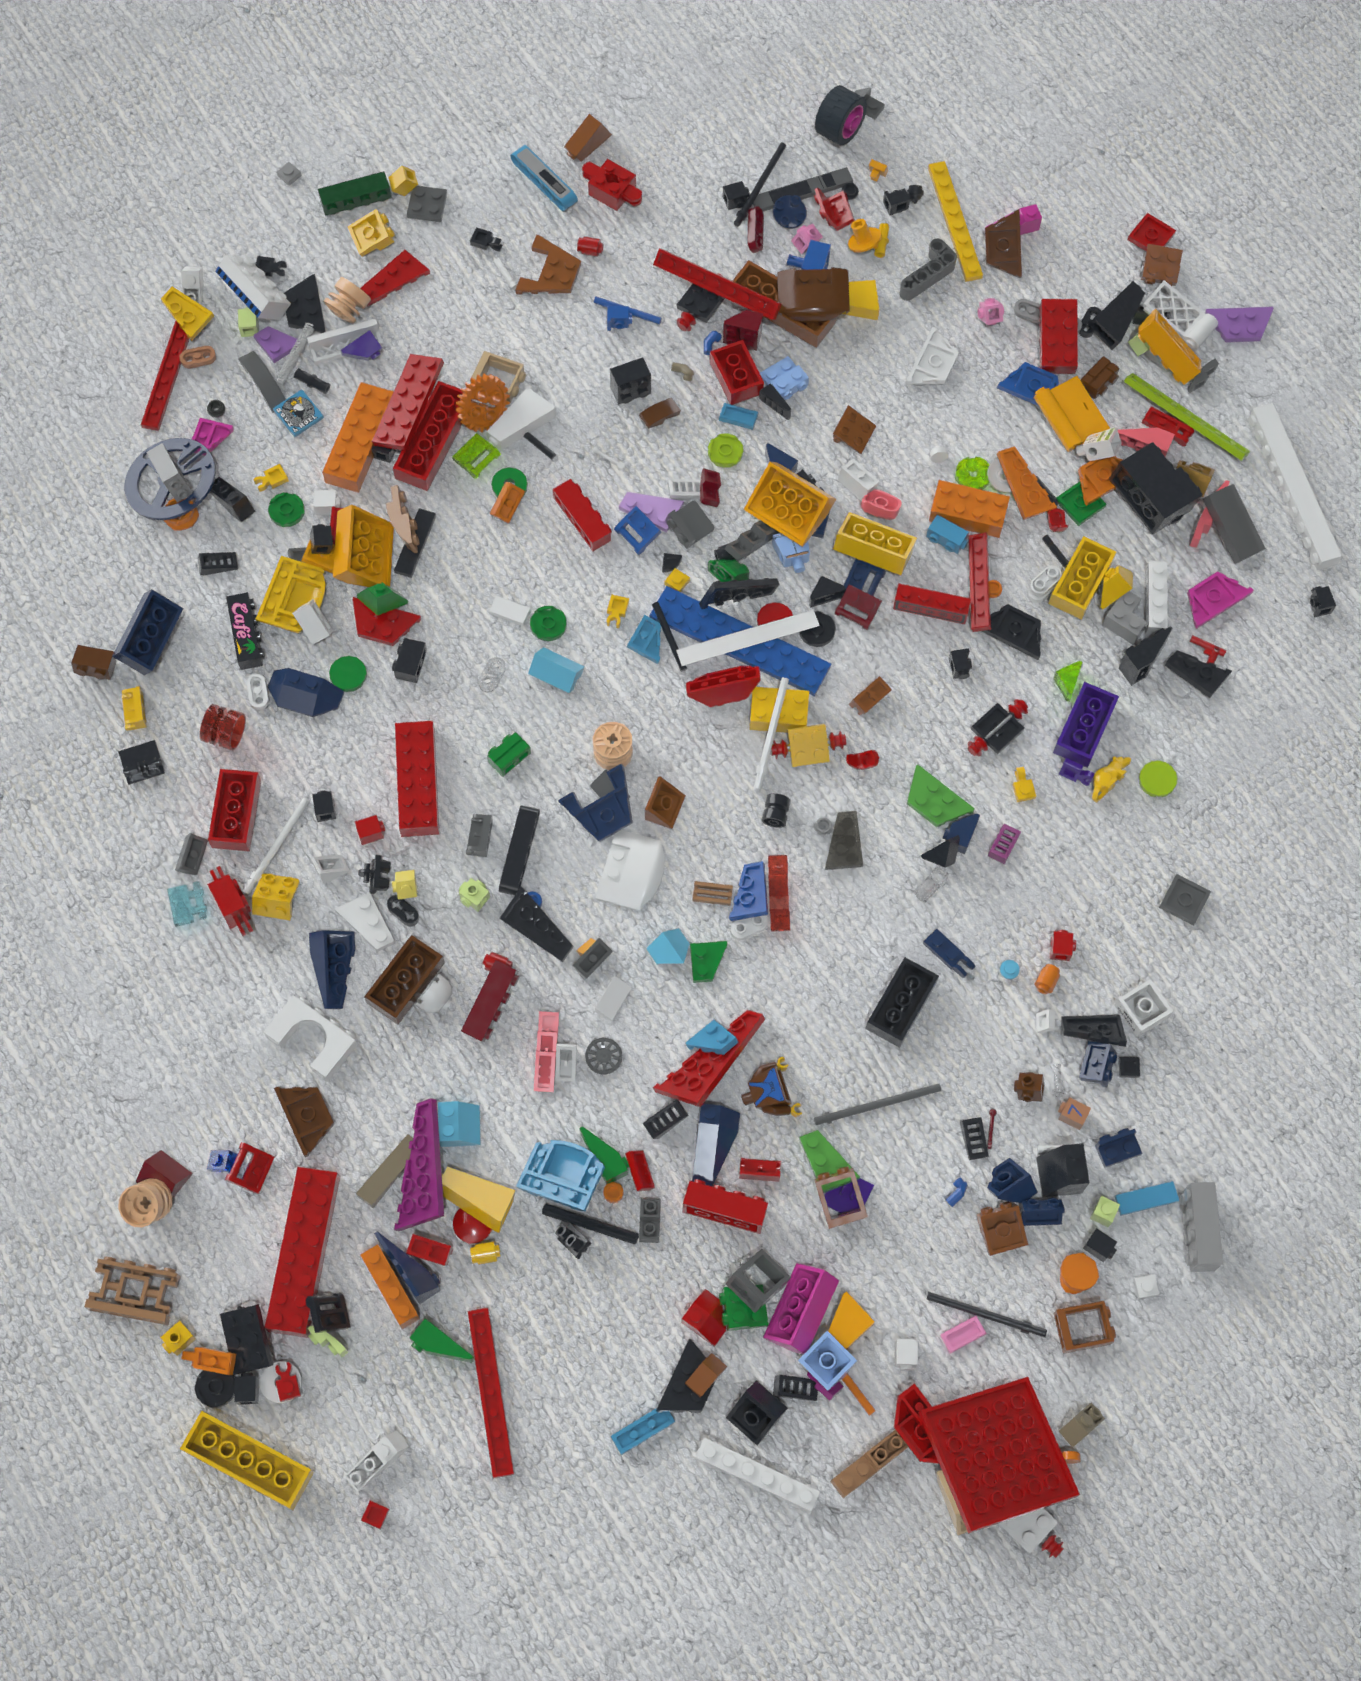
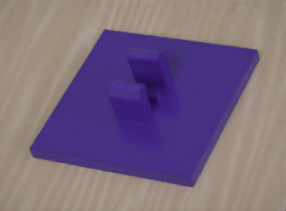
(844, 1197)

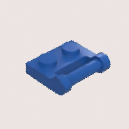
(641, 525)

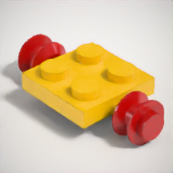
(808, 745)

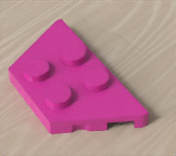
(1214, 597)

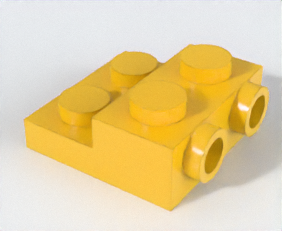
(371, 232)

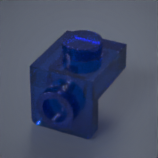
(221, 1160)

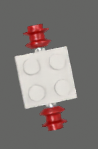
(1033, 1529)

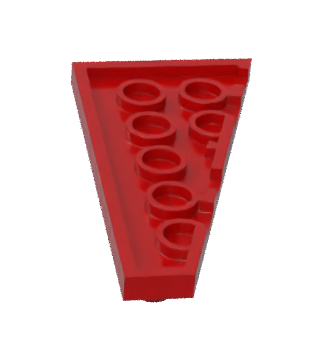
(705, 1069)

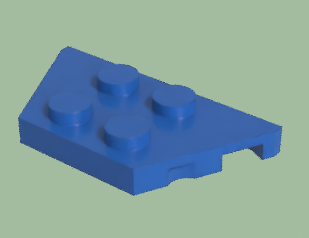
(1026, 381)

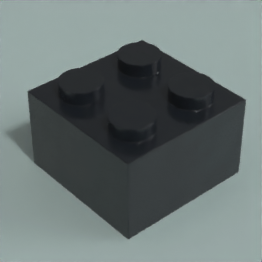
(630, 381)

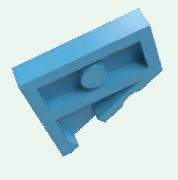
(647, 639)

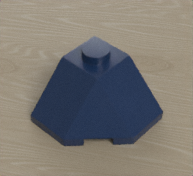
(1011, 1182)

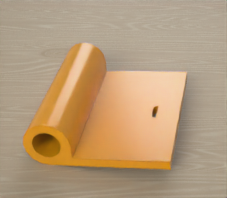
(1070, 412)

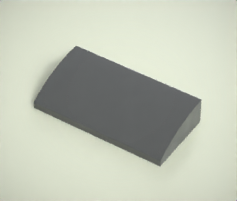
(1234, 523)

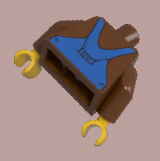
(770, 1091)

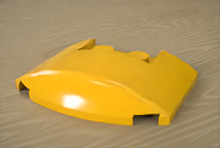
(290, 588)

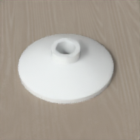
(994, 472)

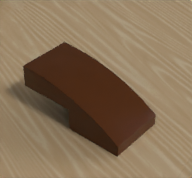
(659, 412)

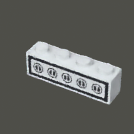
(1155, 597)

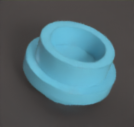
(1009, 969)

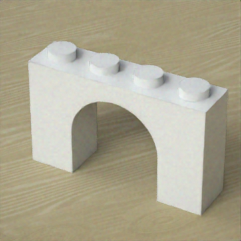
(297, 1015)

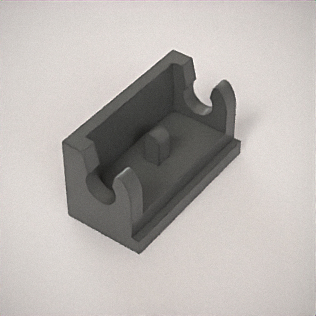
(479, 835)

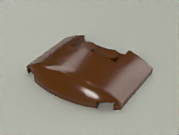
(813, 294)

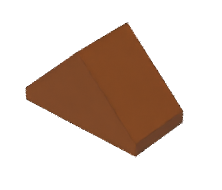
(706, 1375)

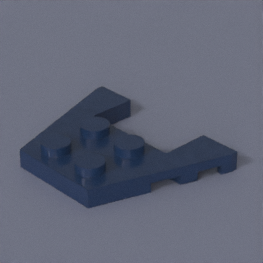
(607, 813)

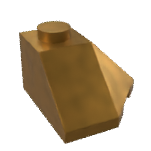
(1198, 473)

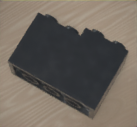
(1155, 488)

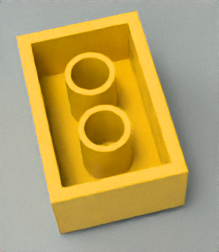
(793, 711)

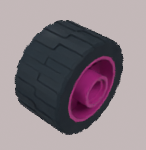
(840, 115)

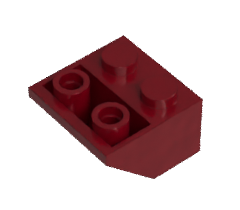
(744, 326)

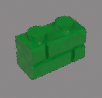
(508, 754)

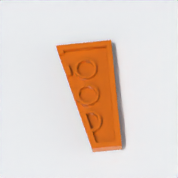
(1026, 490)

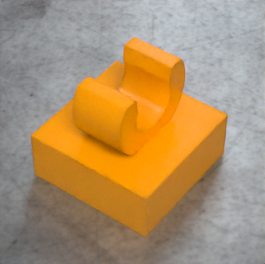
(877, 169)

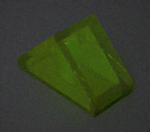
(1067, 678)

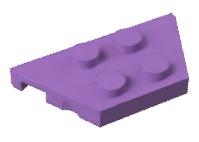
(1241, 323)

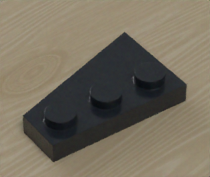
(1095, 1028)

